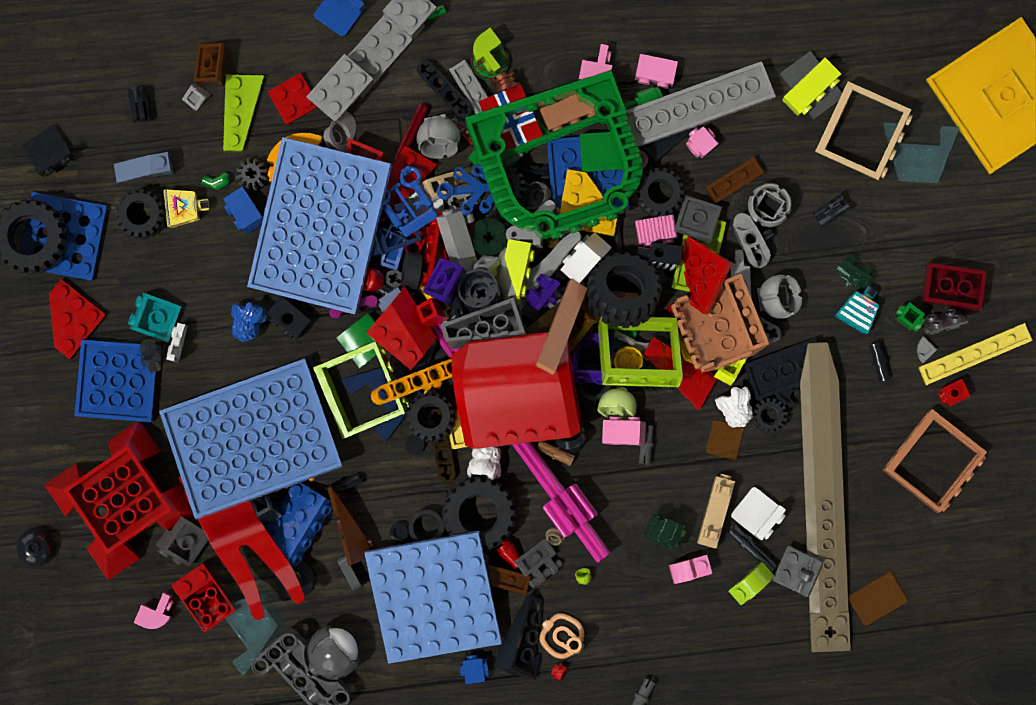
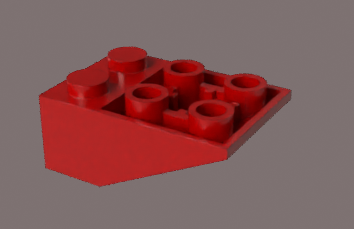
(203, 597)

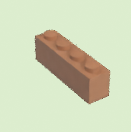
(565, 112)

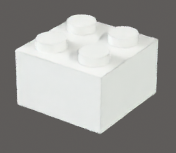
(585, 257)

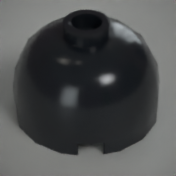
(36, 547)

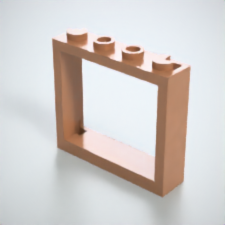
(965, 475)

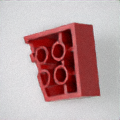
(402, 331)

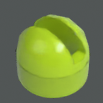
(583, 576)

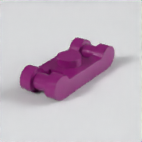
(370, 301)

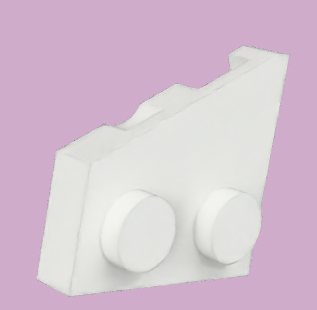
(175, 349)

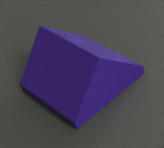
(444, 281)

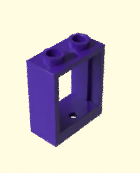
(590, 341)

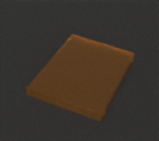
(877, 599)

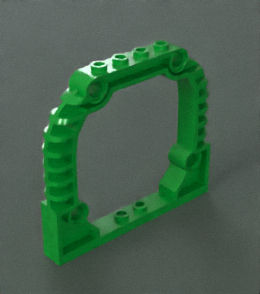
(598, 93)

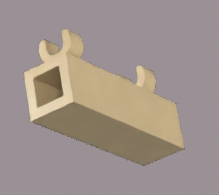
(716, 511)

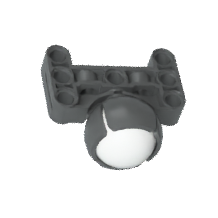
(322, 662)

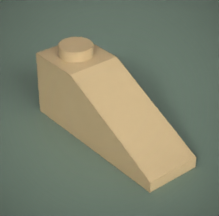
(431, 185)

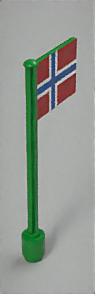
(523, 131)

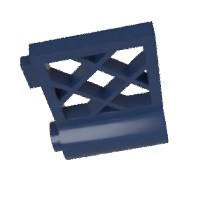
(380, 244)

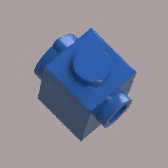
(474, 669)

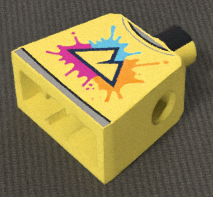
(183, 207)

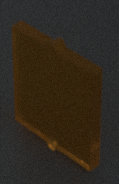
(724, 440)

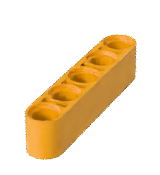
(408, 385)

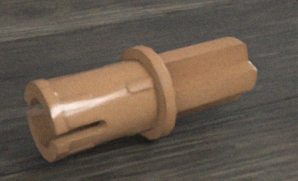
(555, 452)

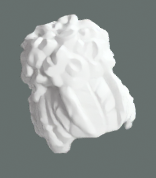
(736, 407)
(485, 463)

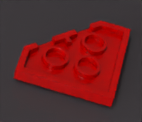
(703, 273)
(72, 318)

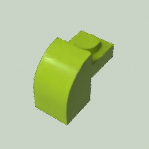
(484, 47)
(751, 583)

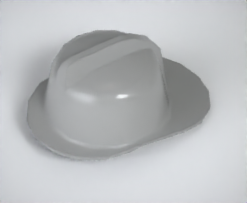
(337, 133)

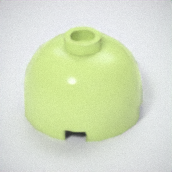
(617, 403)

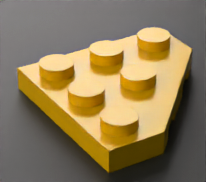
(580, 192)

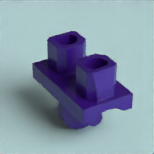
(544, 294)

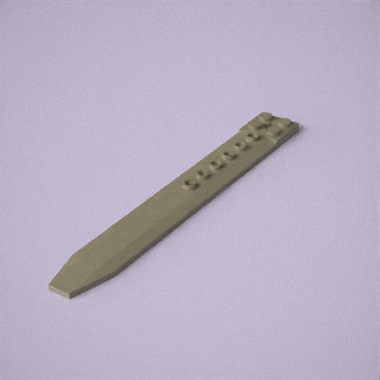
(824, 498)

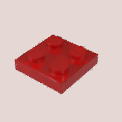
(291, 99)

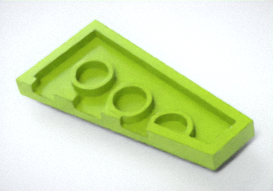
(240, 105)

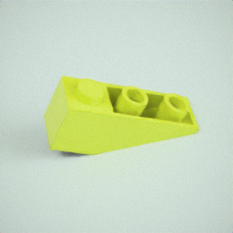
(517, 261)

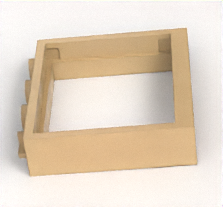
(890, 151)

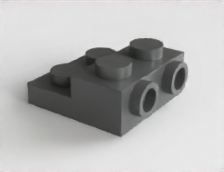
(182, 542)

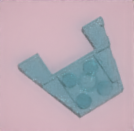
(921, 162)
(251, 632)

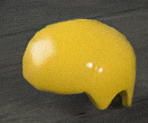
(628, 358)

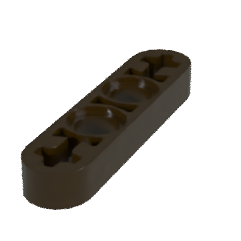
(438, 446)

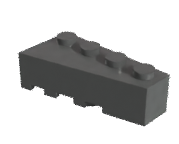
(488, 323)

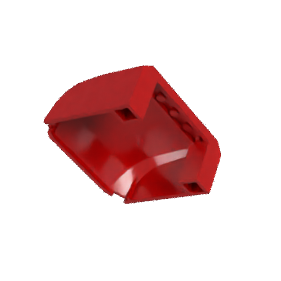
(508, 397)

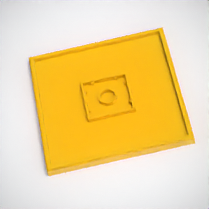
(993, 95)

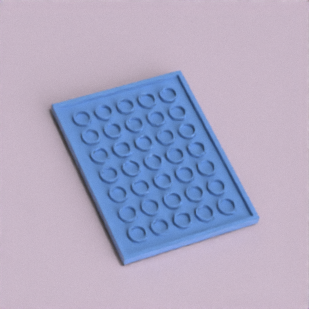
(319, 225)
(250, 439)

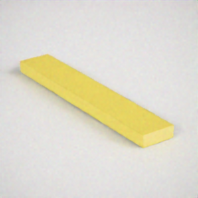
(975, 354)

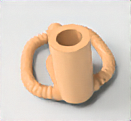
(573, 645)

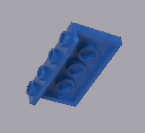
(301, 519)

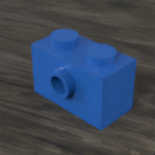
(244, 211)

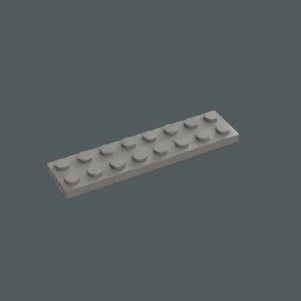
(700, 104)

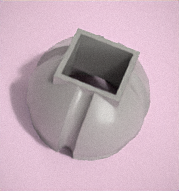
(438, 137)
(773, 191)
(780, 296)

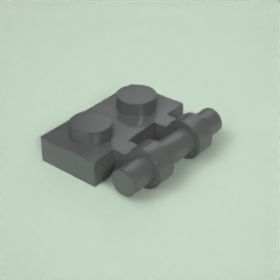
(534, 558)

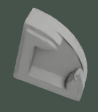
(924, 349)

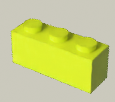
(812, 87)

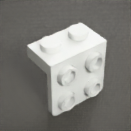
(758, 514)

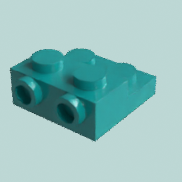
(154, 317)

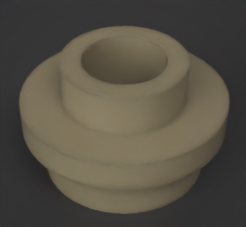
(553, 536)

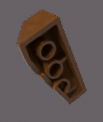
(353, 536)

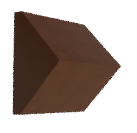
(211, 63)

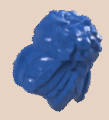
(247, 321)

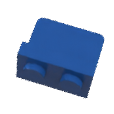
(339, 14)

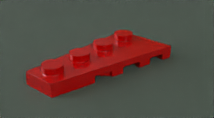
(405, 158)
(694, 384)

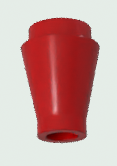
(508, 552)

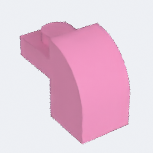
(591, 68)
(690, 569)
(155, 618)

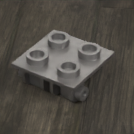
(950, 319)

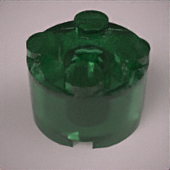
(484, 229)
(665, 531)

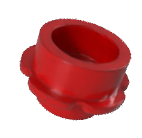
(559, 672)

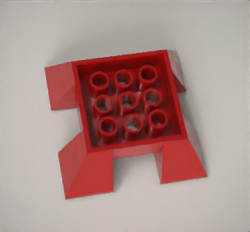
(150, 505)

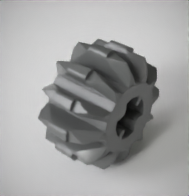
(245, 171)

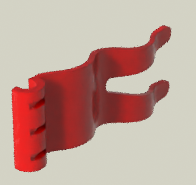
(238, 527)

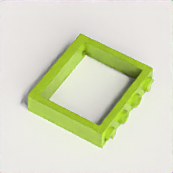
(641, 377)
(334, 401)

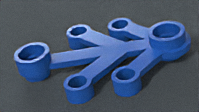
(474, 187)

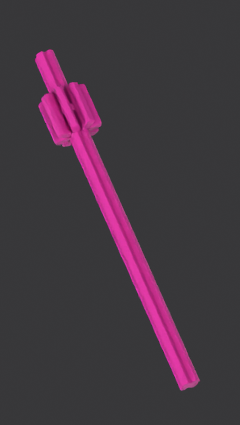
(567, 508)

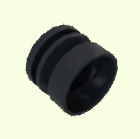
(478, 284)

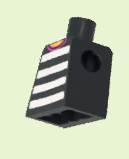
(668, 258)

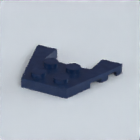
(376, 379)

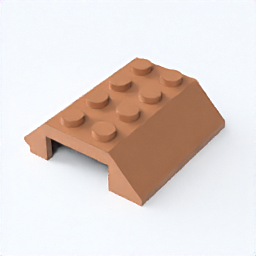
(726, 333)

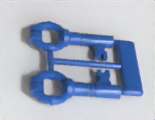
(418, 222)

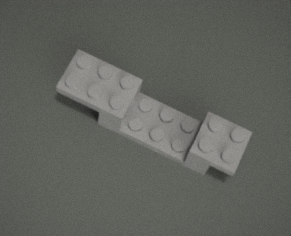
(372, 57)

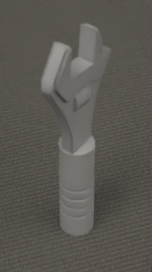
(630, 341)

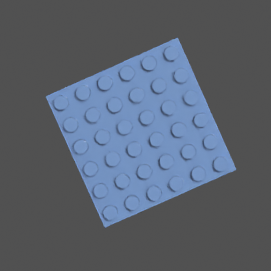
(433, 597)

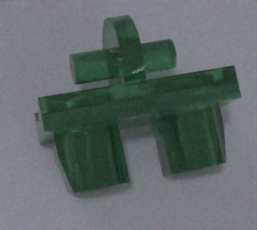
(854, 275)

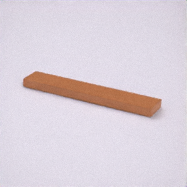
(561, 327)

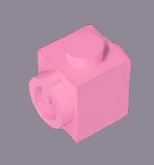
(701, 142)

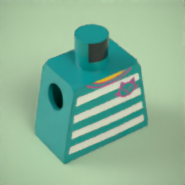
(859, 310)

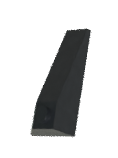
(520, 646)

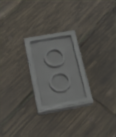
(797, 71)

